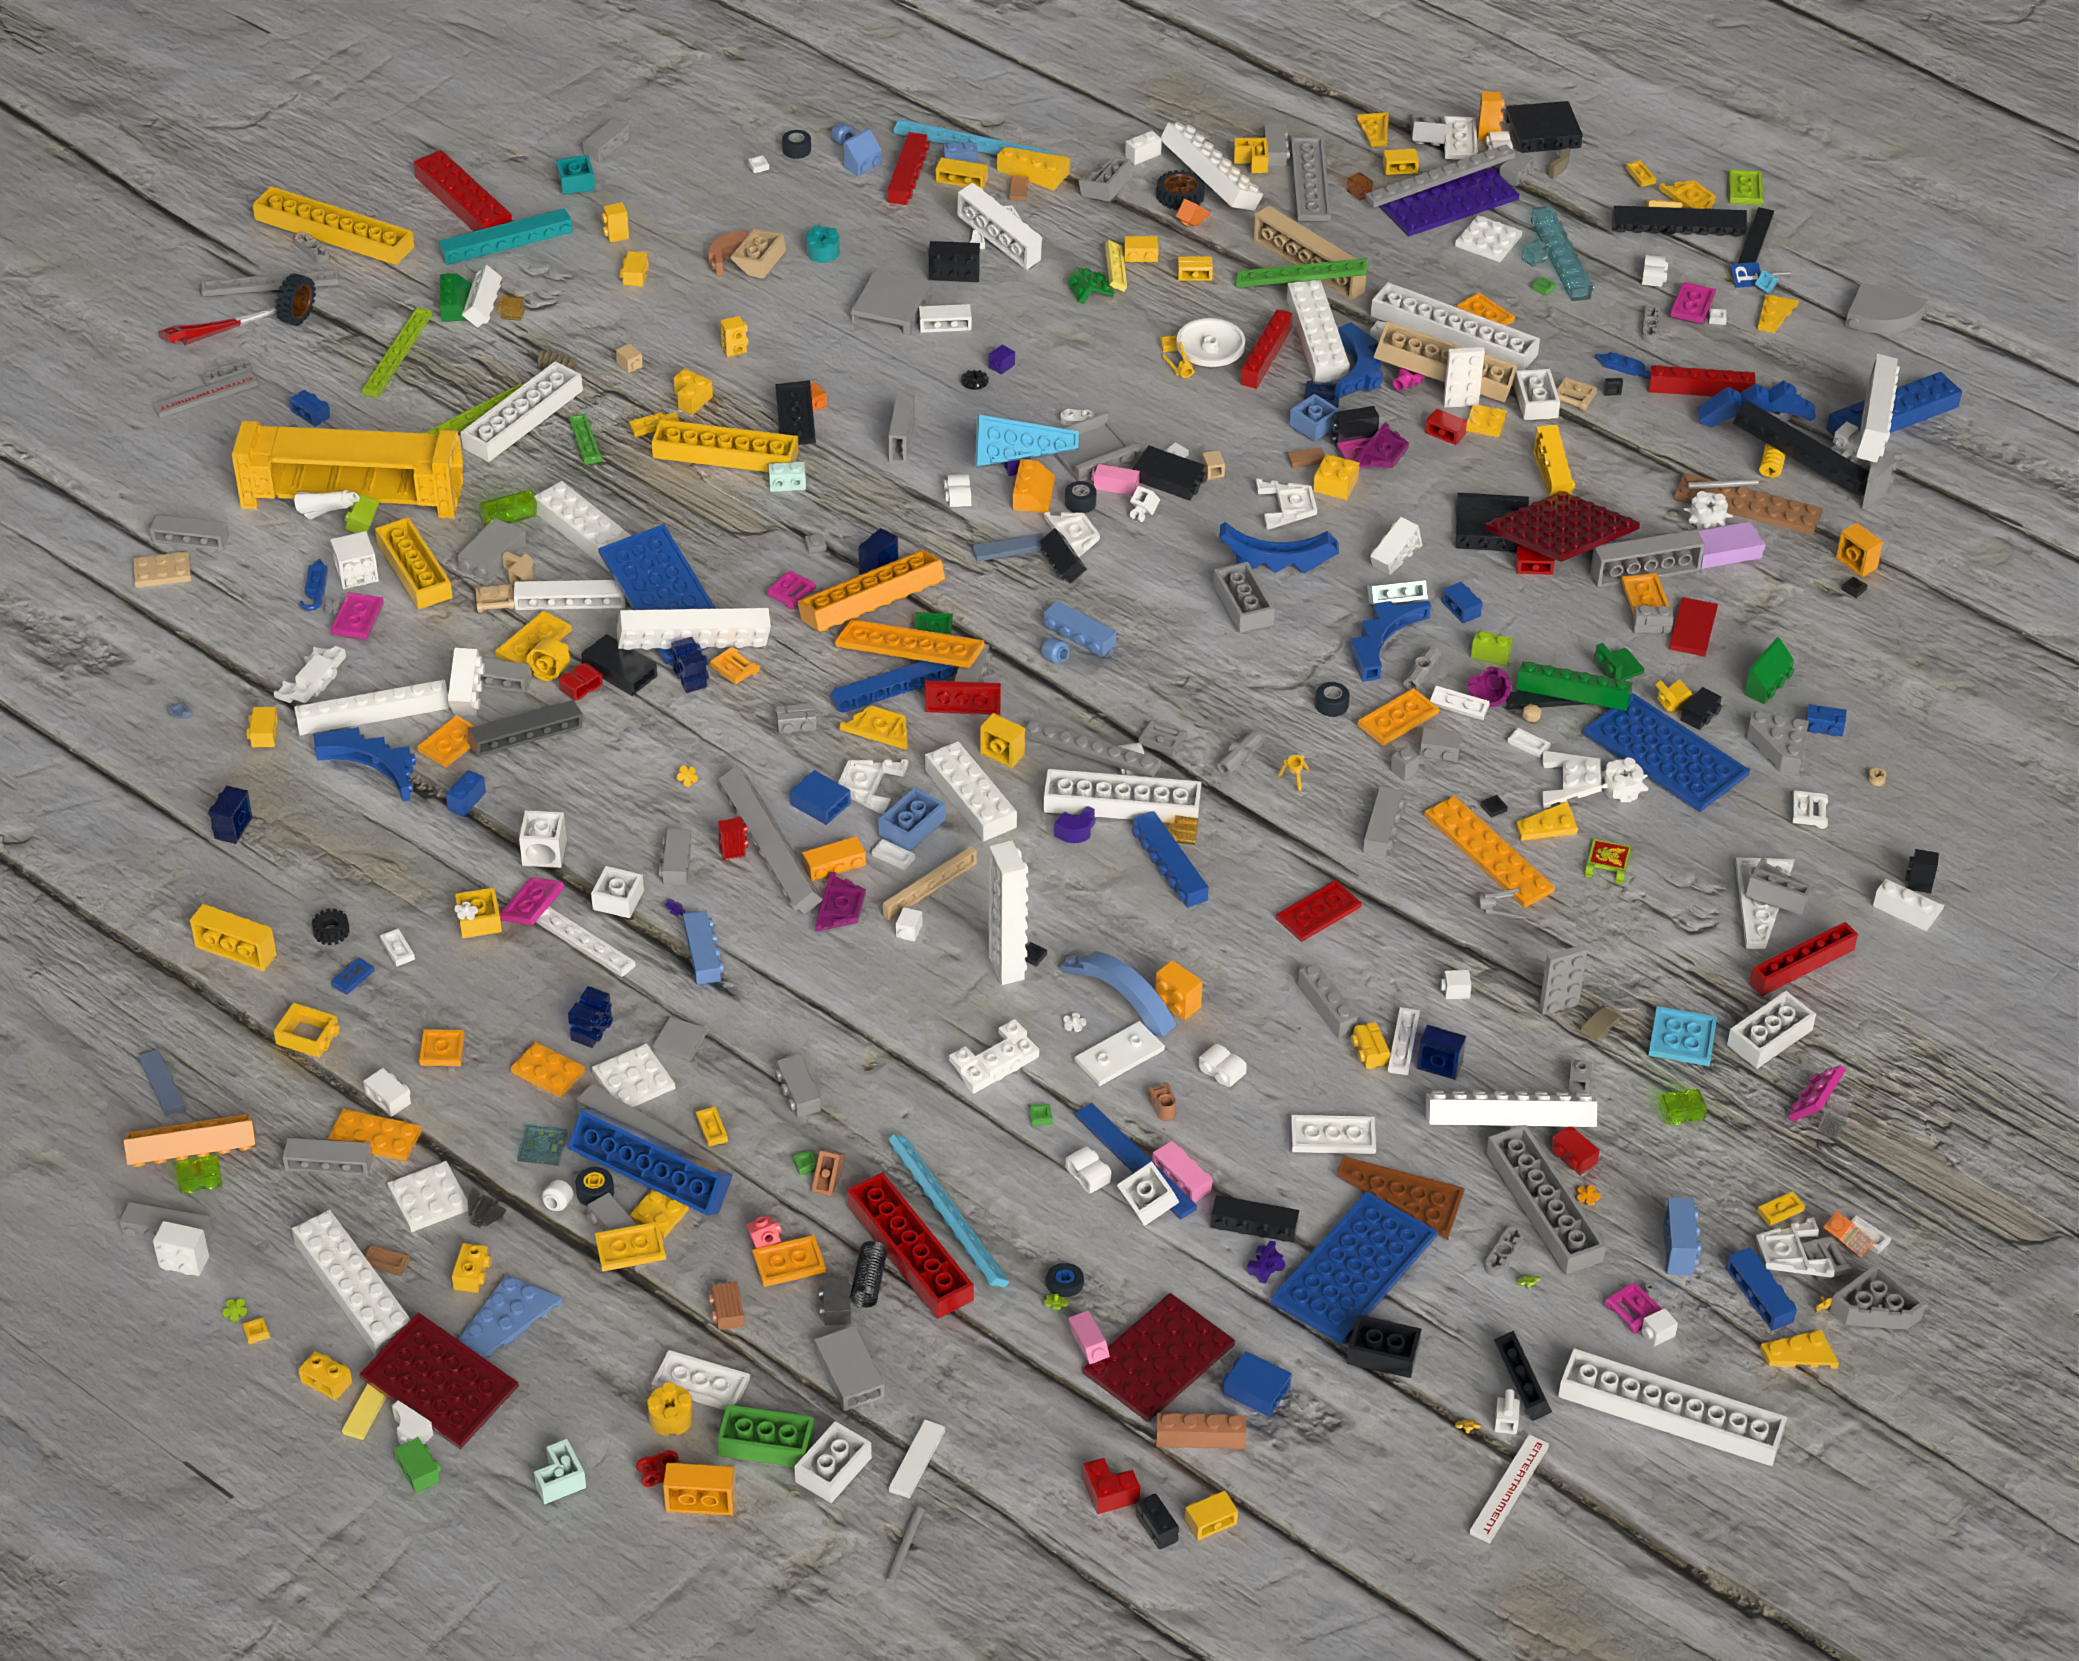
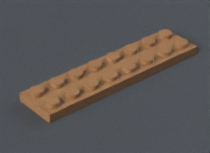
(1758, 505)

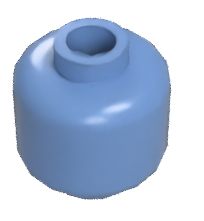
(842, 132)
(1055, 650)

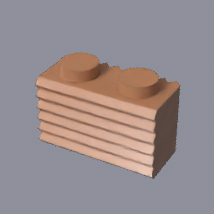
(727, 1305)

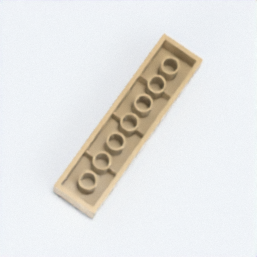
(1302, 247)
(1430, 357)

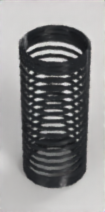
(868, 1275)

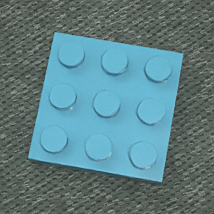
(1683, 1036)

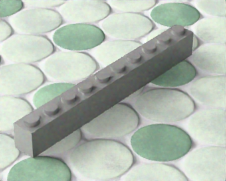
(771, 840)

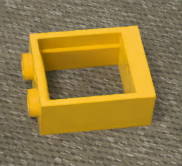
(299, 1013)

